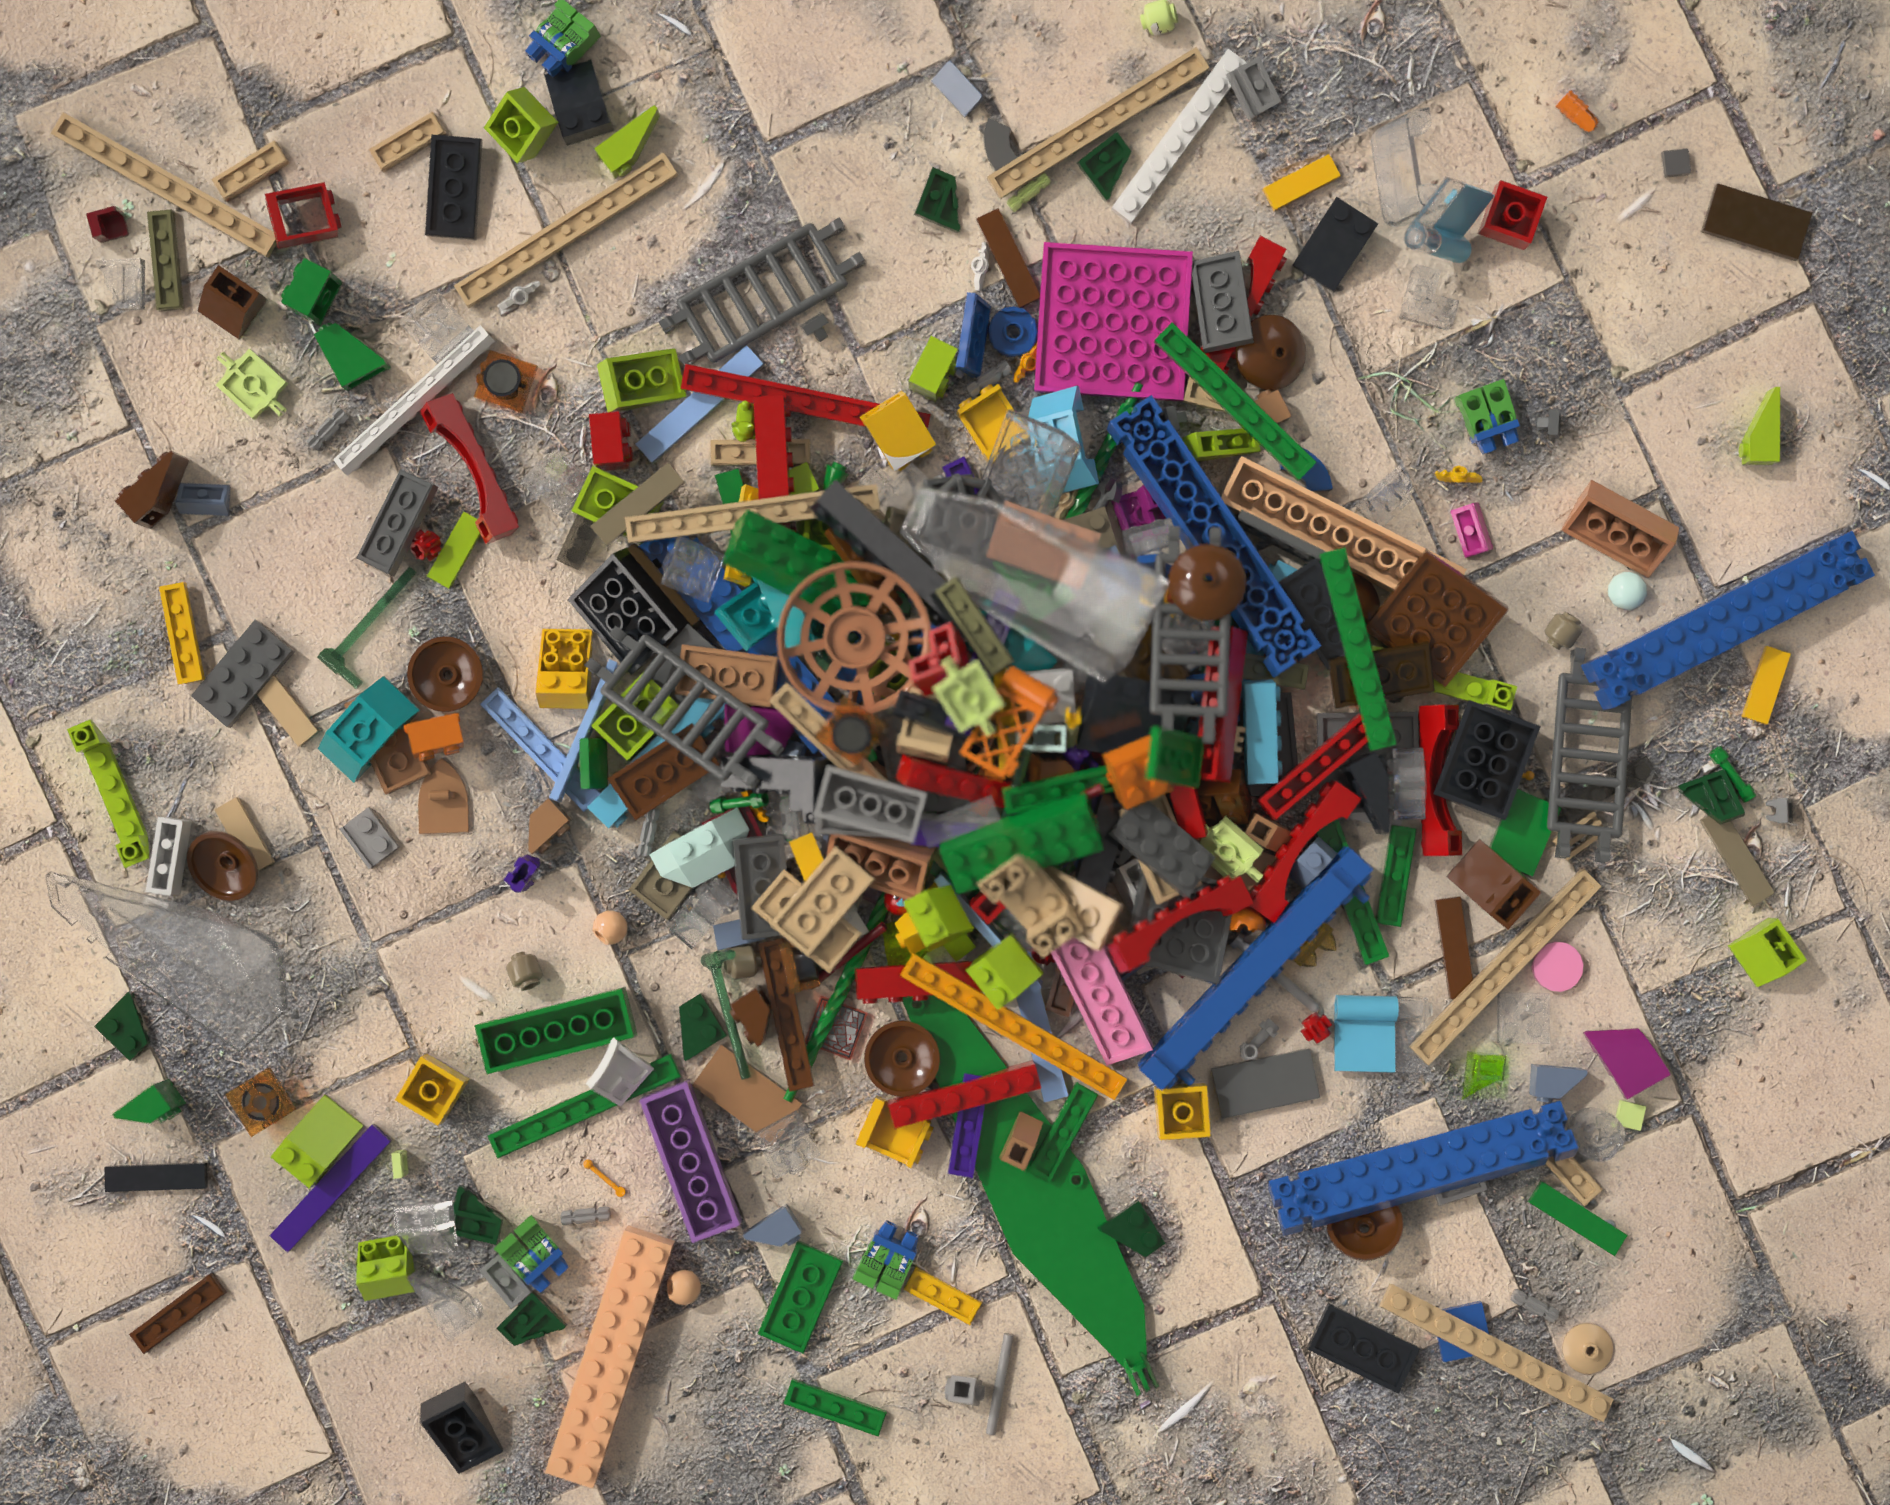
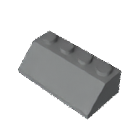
(870, 803)

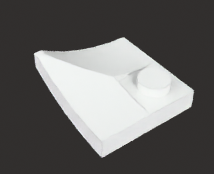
(619, 1073)

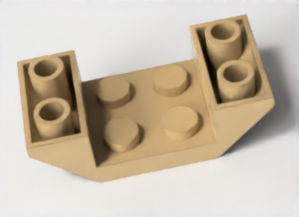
(1034, 902)

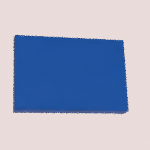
(973, 335)

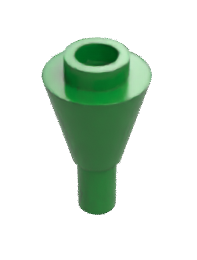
(834, 472)

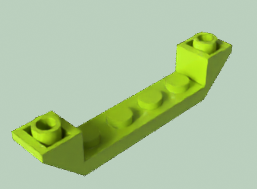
(1485, 692)
(114, 792)

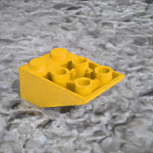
(562, 672)

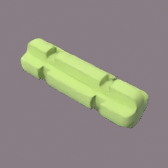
(1028, 192)

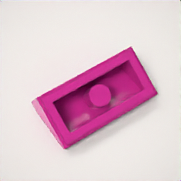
(1471, 529)

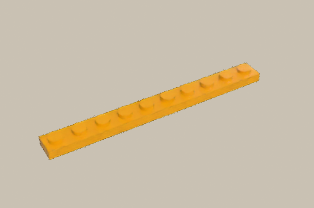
(1013, 1026)

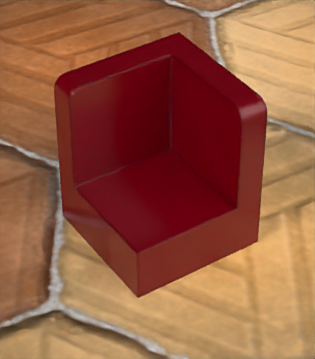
(107, 224)

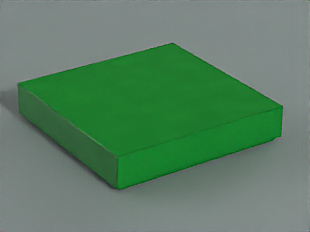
(593, 763)

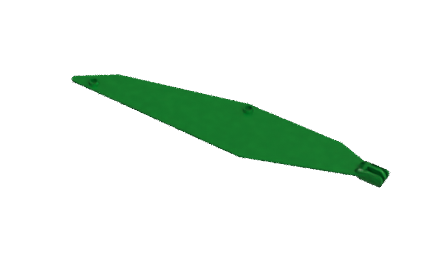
(1044, 1222)

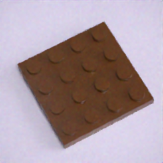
(1440, 608)

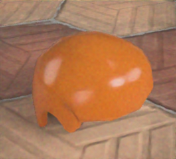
(1247, 917)

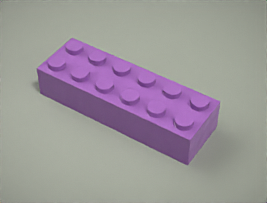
(690, 1161)

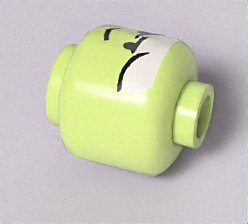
(1159, 17)

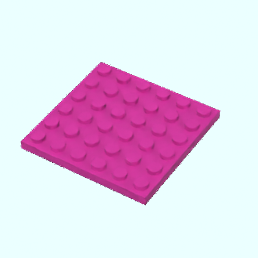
(1102, 320)

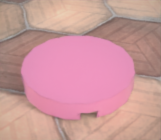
(1557, 966)

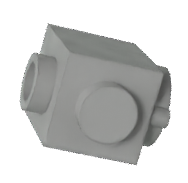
(964, 1390)

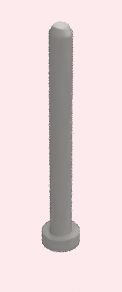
(1238, 941)

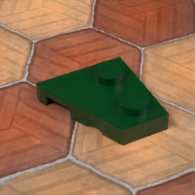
(475, 1218)
(1134, 1229)
(530, 1321)

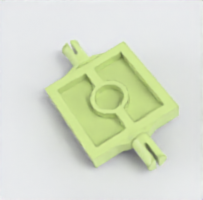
(251, 384)
(968, 696)
(1233, 850)

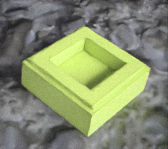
(1630, 1114)
(399, 1163)

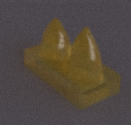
(1324, 940)

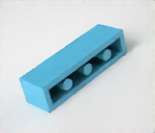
(1260, 735)

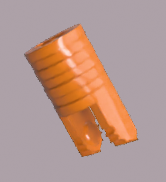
(1577, 112)

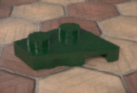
(1105, 164)
(939, 200)
(1714, 796)
(698, 1026)
(124, 1027)

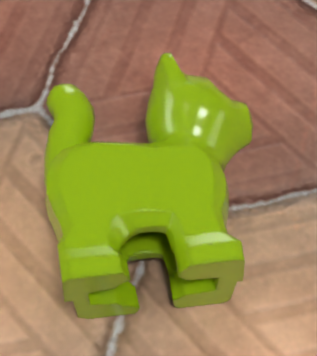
(744, 426)

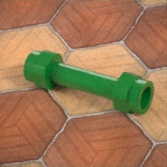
(1744, 791)
(723, 804)

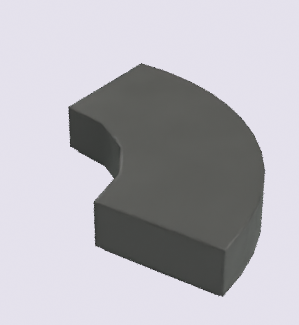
(997, 144)

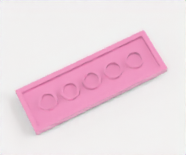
(1102, 1001)

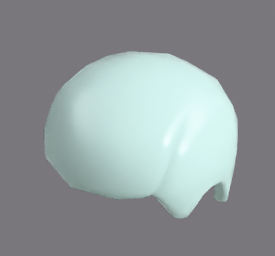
(1627, 590)

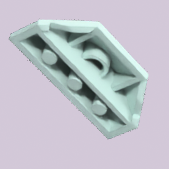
(702, 851)

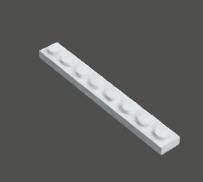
(1177, 139)
(411, 402)

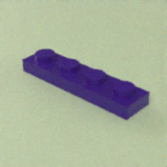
(966, 1138)

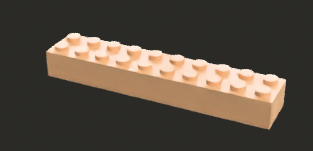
(1370, 548)
(610, 1356)

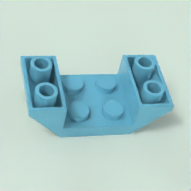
(1060, 411)

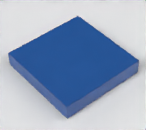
(1470, 1313)

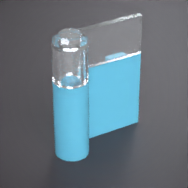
(1446, 219)
(1377, 1033)

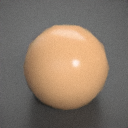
(610, 927)
(683, 1287)

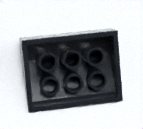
(628, 598)
(1120, 712)
(1486, 760)

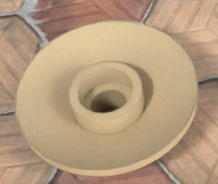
(1579, 1339)

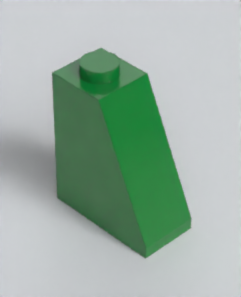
(348, 357)

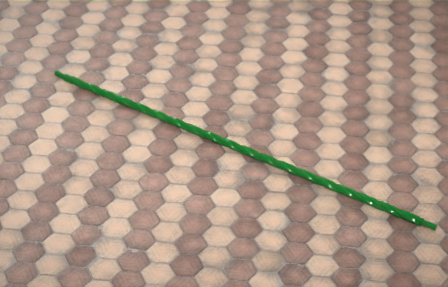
(879, 912)

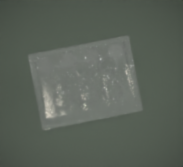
(1031, 463)

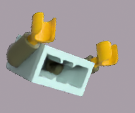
(1047, 737)

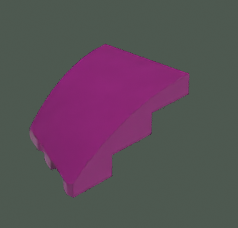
(1136, 509)
(779, 729)
(1628, 1059)

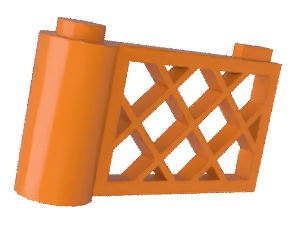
(1029, 694)

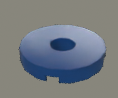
(1012, 346)

